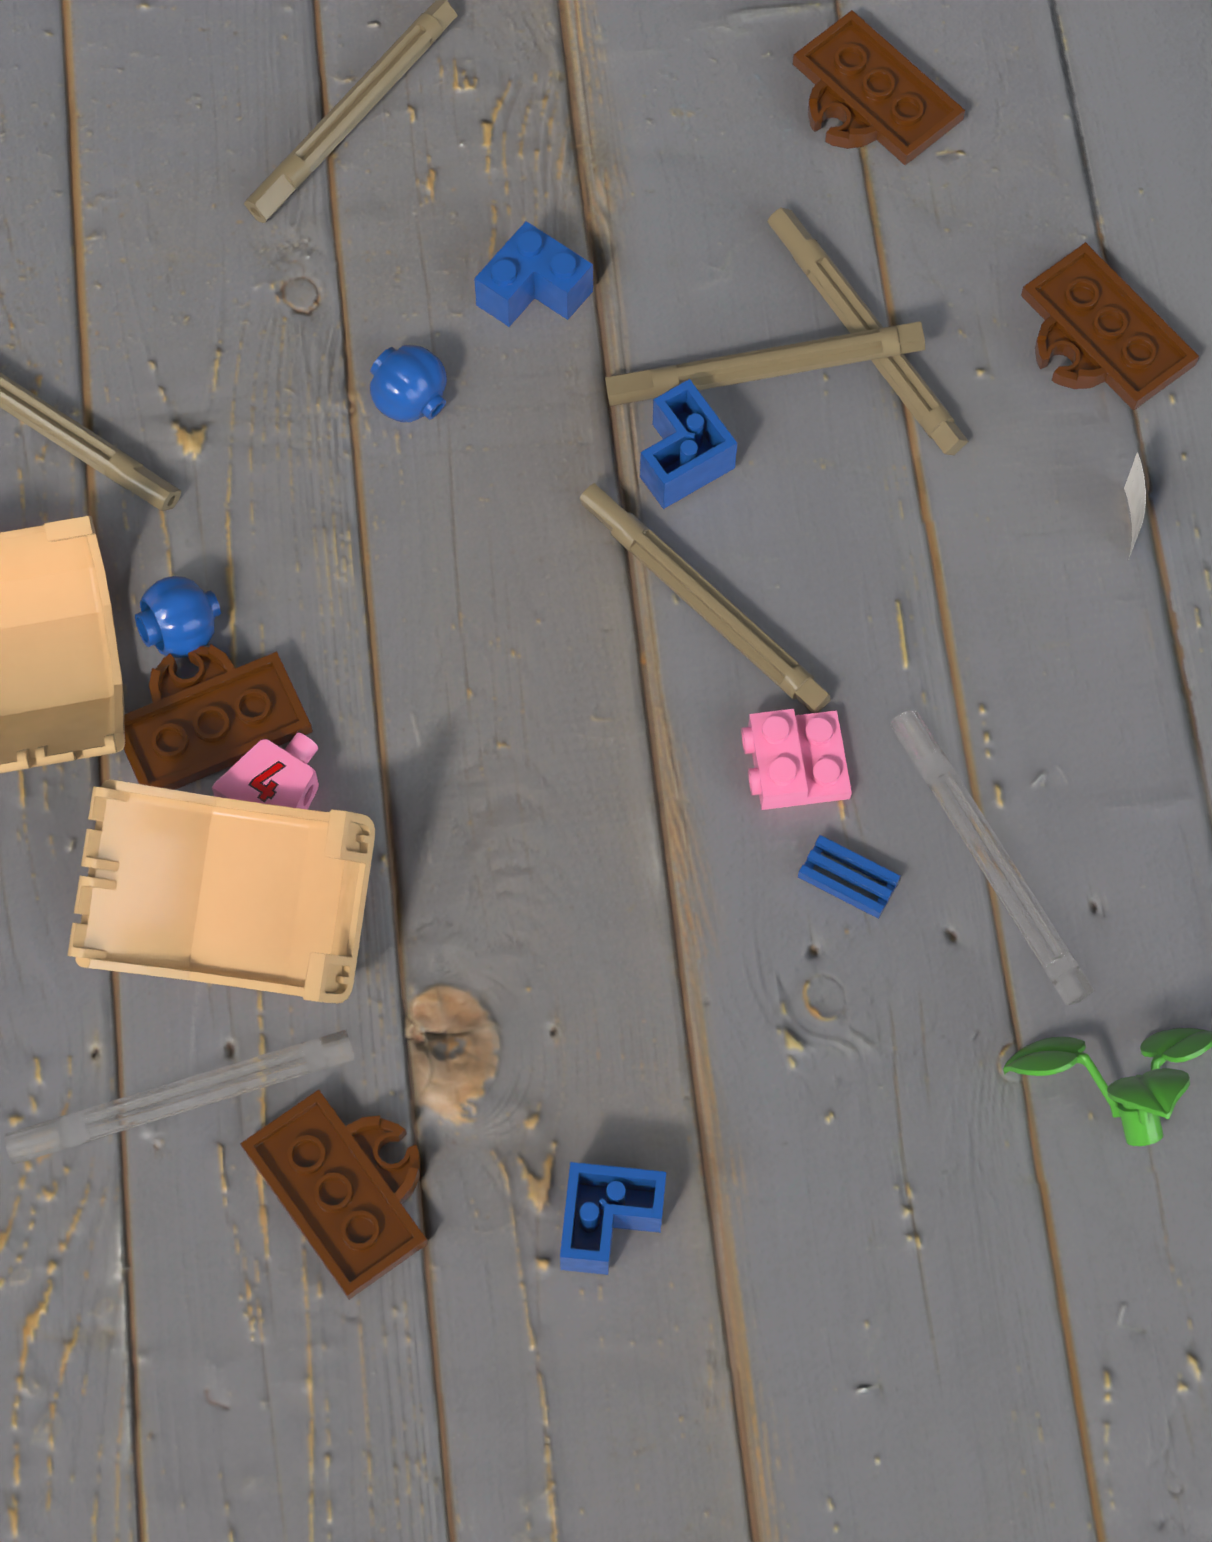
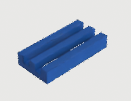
(858, 863)

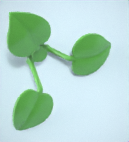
(1140, 1097)

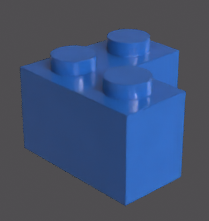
(531, 269)
(693, 446)
(604, 1200)

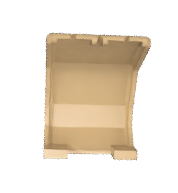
(57, 648)
(222, 891)

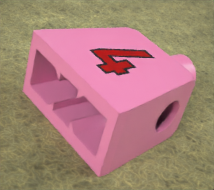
(273, 775)

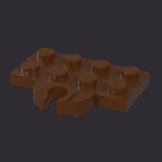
(872, 92)
(1103, 330)
(210, 718)
(341, 1188)

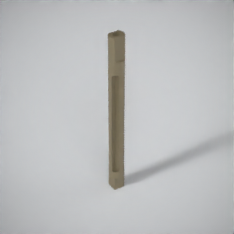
(349, 111)
(858, 318)
(767, 362)
(86, 445)
(706, 600)

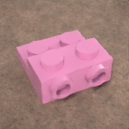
(796, 758)

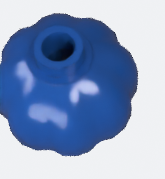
(408, 383)
(177, 616)

